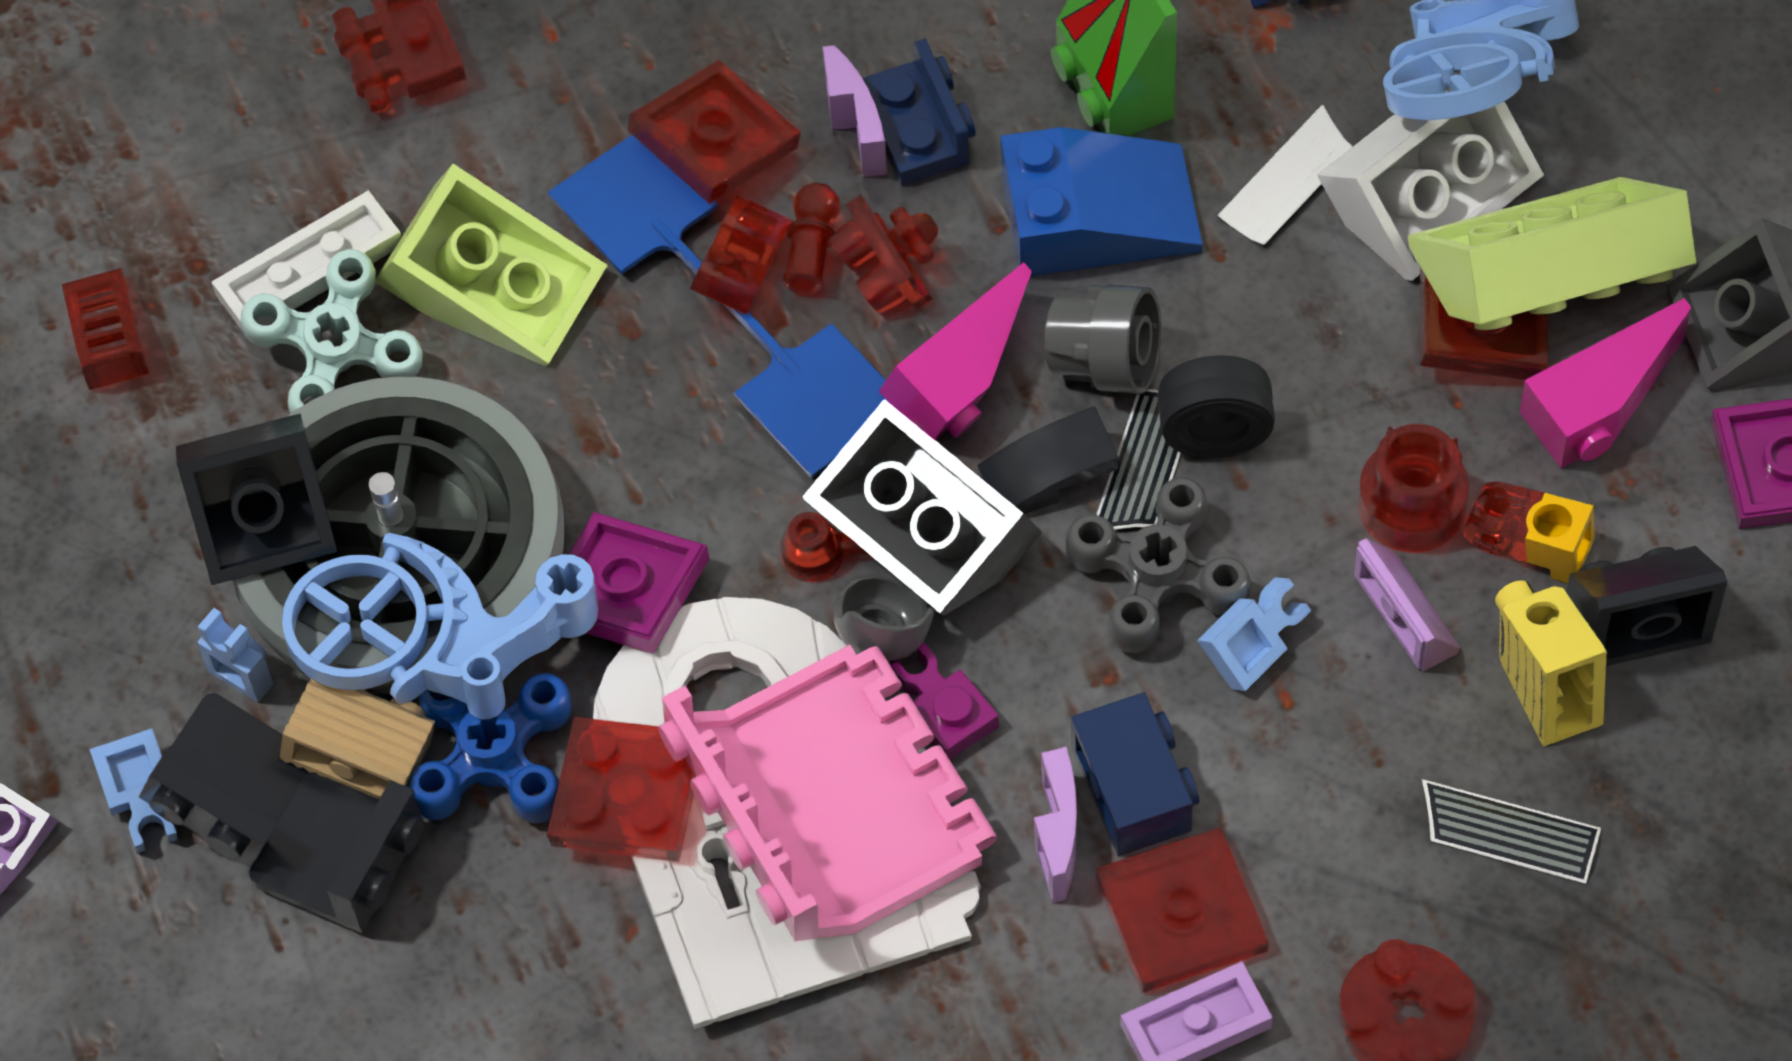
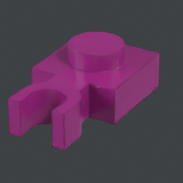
(948, 705)

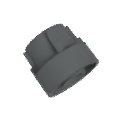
(1105, 337)

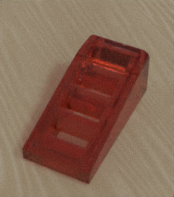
(116, 362)

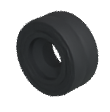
(1216, 406)

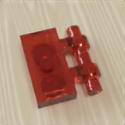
(418, 45)

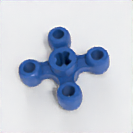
(504, 762)

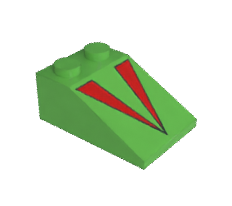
(1119, 61)

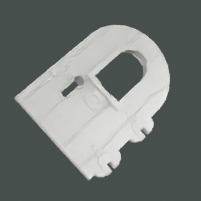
(736, 956)

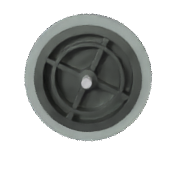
(422, 466)

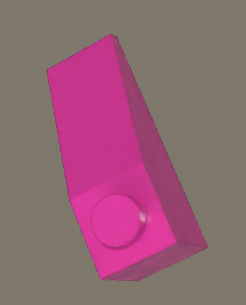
(956, 366)
(1592, 395)

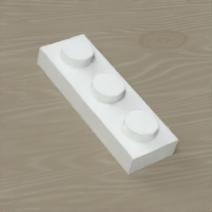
(298, 264)

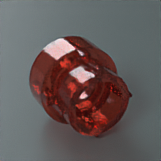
(1414, 489)

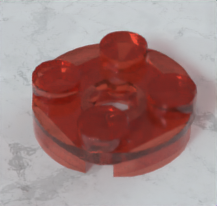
(1404, 972)

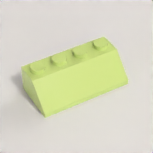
(1556, 250)

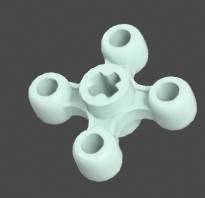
(341, 319)

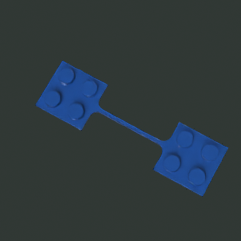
(810, 393)

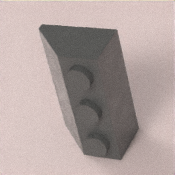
(921, 511)

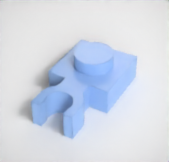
(1247, 637)
(234, 656)
(123, 771)

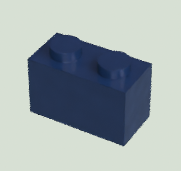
(1133, 773)

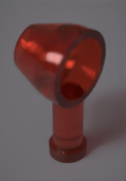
(819, 557)

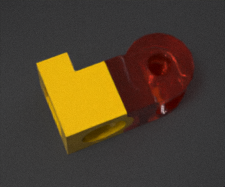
(1532, 527)

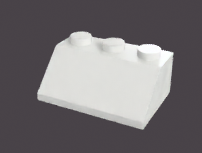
(1428, 176)

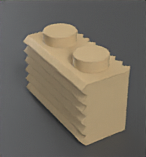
(356, 737)

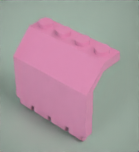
(830, 794)

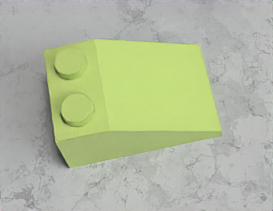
(490, 269)

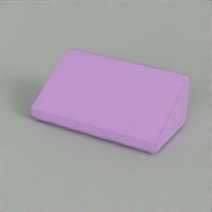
(1403, 605)

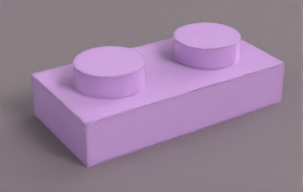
(1198, 1018)

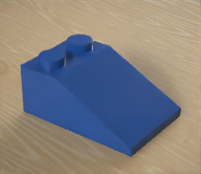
(1096, 199)

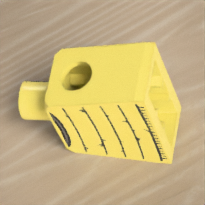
(1551, 660)

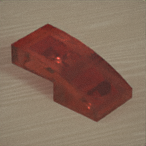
(741, 254)

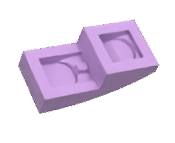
(854, 108)
(1057, 832)

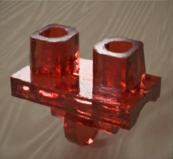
(870, 236)

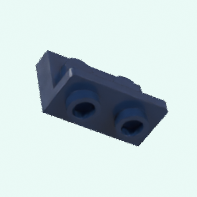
(919, 117)

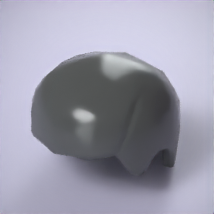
(881, 614)

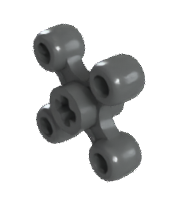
(1180, 512)

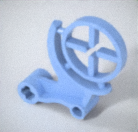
(1485, 40)
(472, 647)

